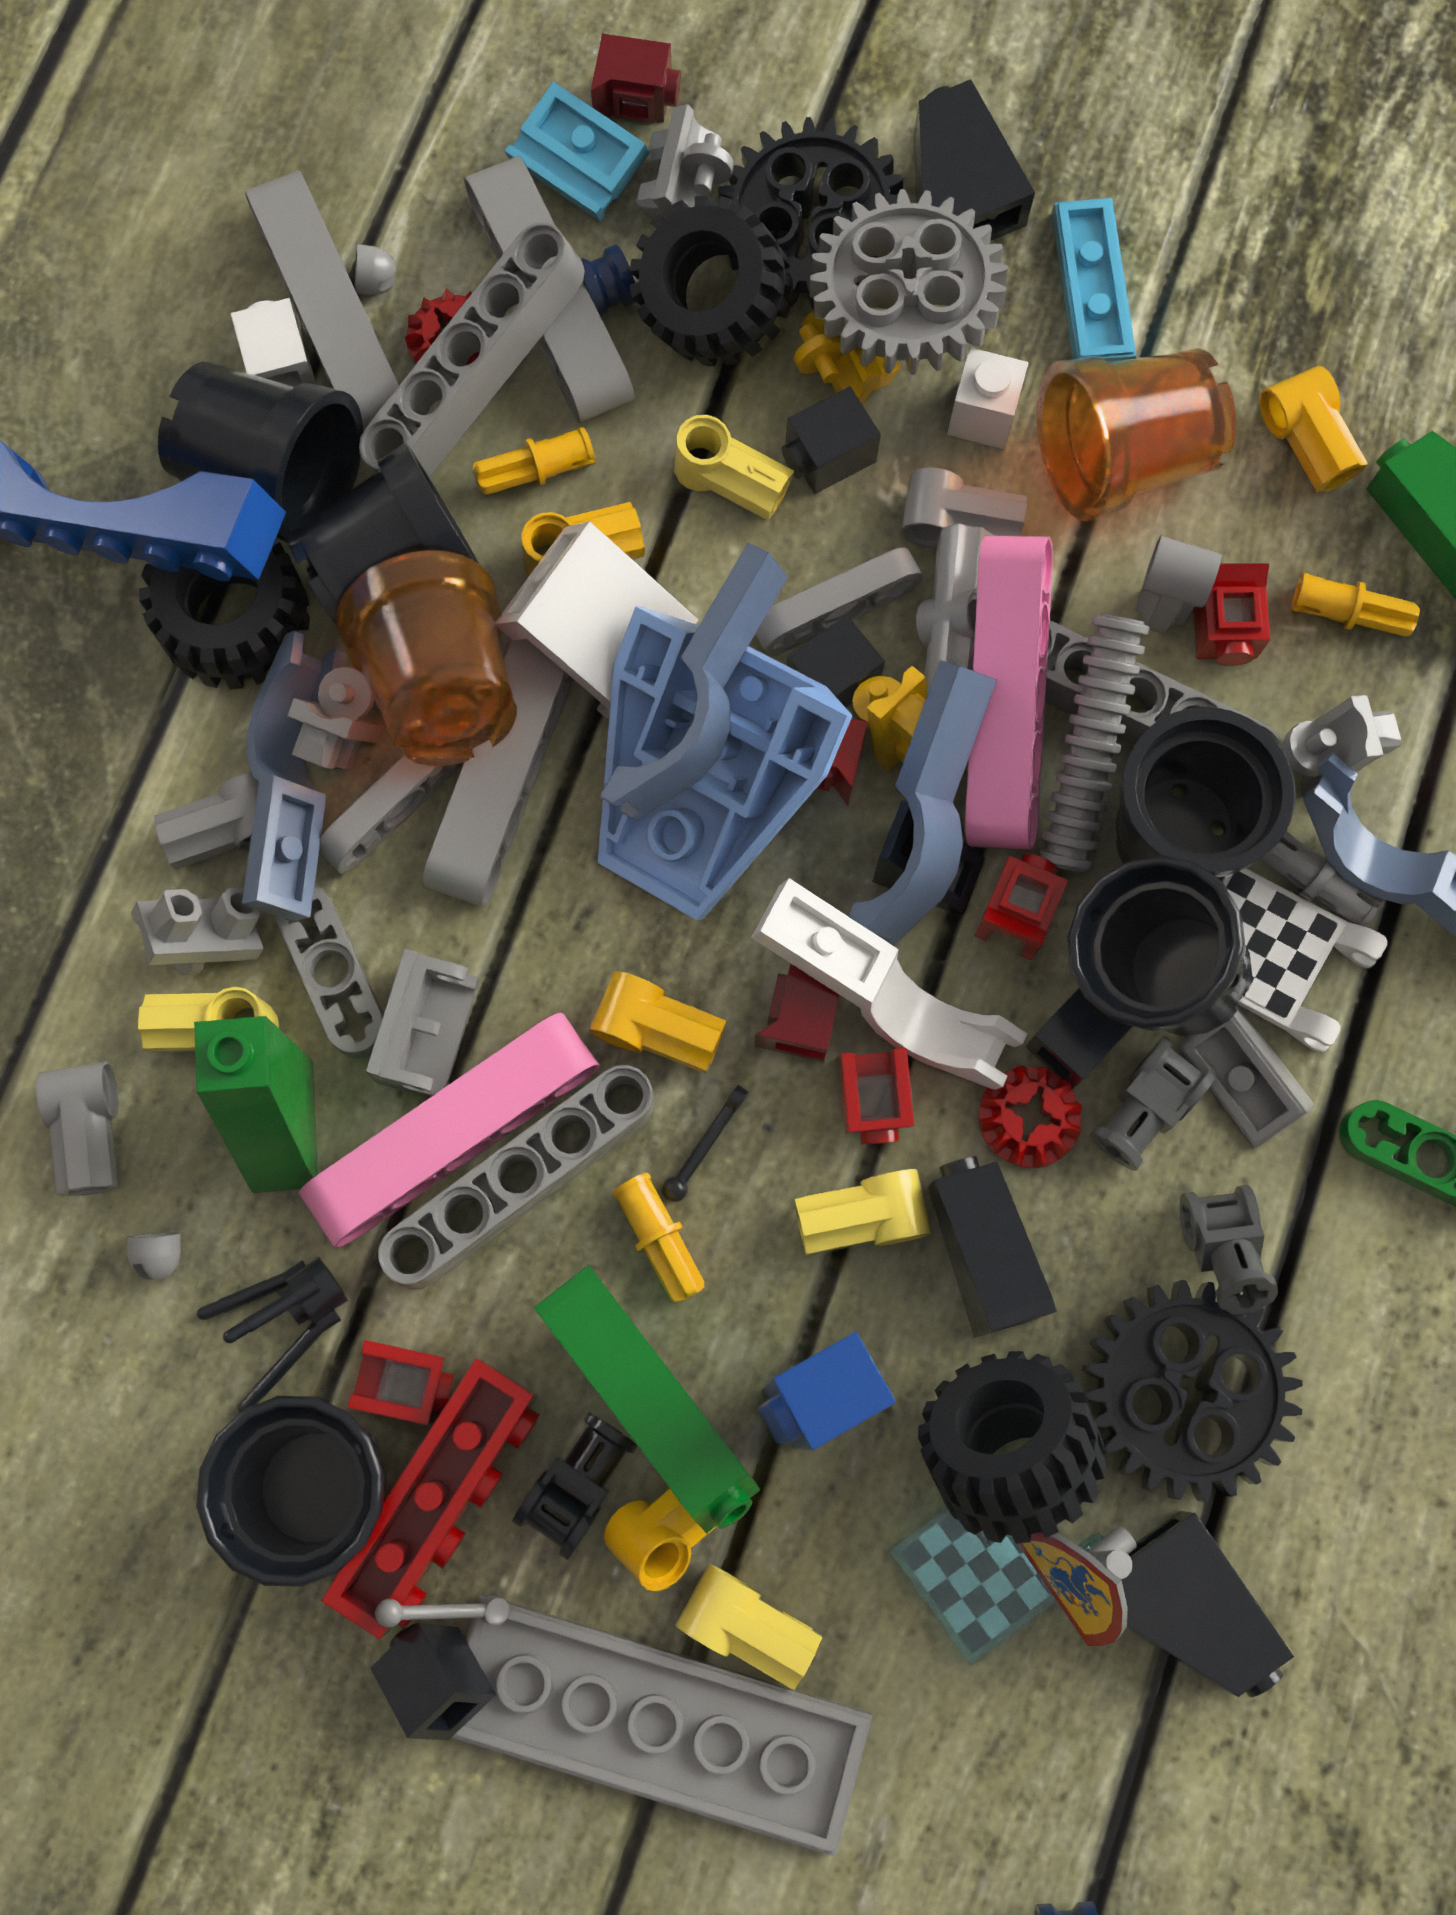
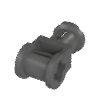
(1159, 1095)
(1229, 1241)

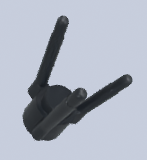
(306, 1293)

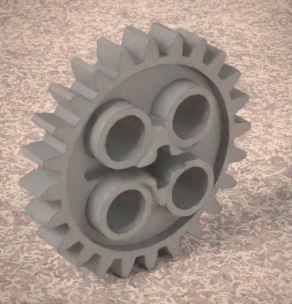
(908, 281)

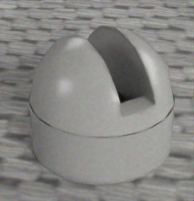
(373, 270)
(154, 1254)

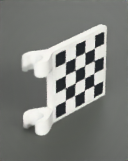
(1287, 950)

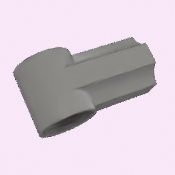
(941, 499)
(1175, 582)
(210, 824)
(79, 1111)

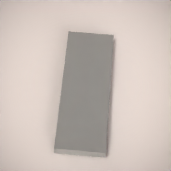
(667, 1727)

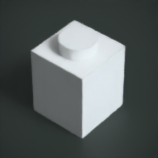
(273, 342)
(987, 398)

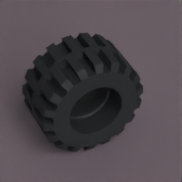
(677, 251)
(230, 649)
(1021, 1488)

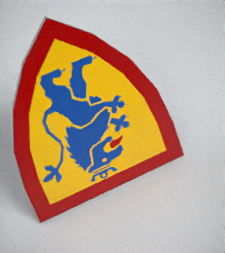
(1086, 1581)

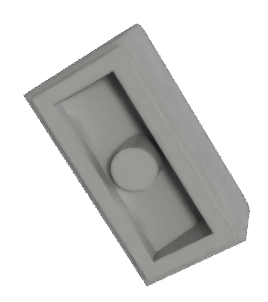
(1249, 1078)

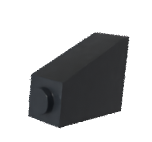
(968, 159)
(988, 1247)
(1199, 1609)

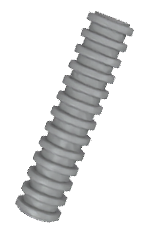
(1093, 742)

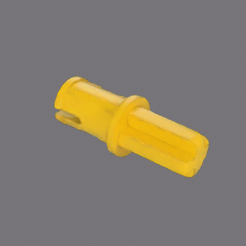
(534, 462)
(1354, 605)
(659, 1238)

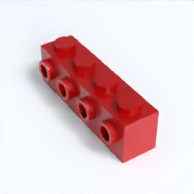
(433, 1493)

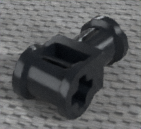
(573, 1489)

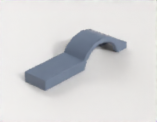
(712, 659)
(930, 785)
(287, 805)
(1371, 863)

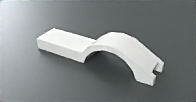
(869, 975)

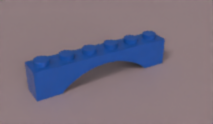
(200, 524)
(825, 1395)

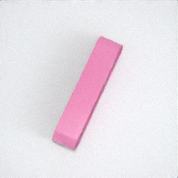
(1014, 650)
(448, 1130)

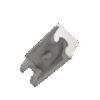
(422, 1024)

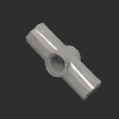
(949, 617)

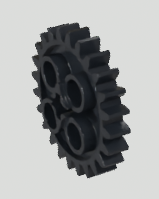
(787, 205)
(1246, 1419)

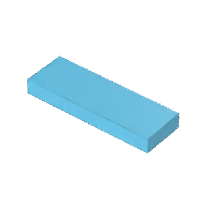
(1093, 280)

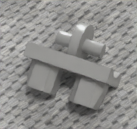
(687, 162)
(333, 726)
(1347, 731)
(196, 930)

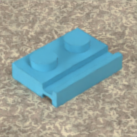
(578, 151)

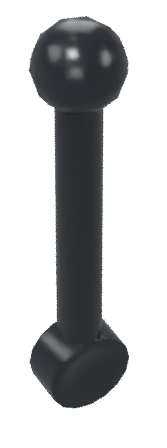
(676, 1187)

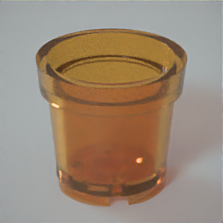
(1130, 427)
(430, 653)

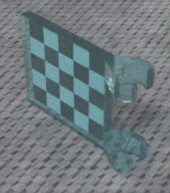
(973, 1584)

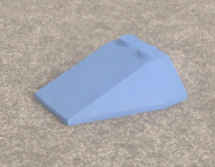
(772, 761)

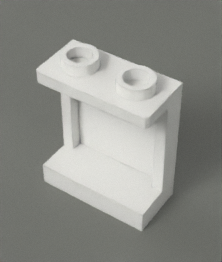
(581, 606)

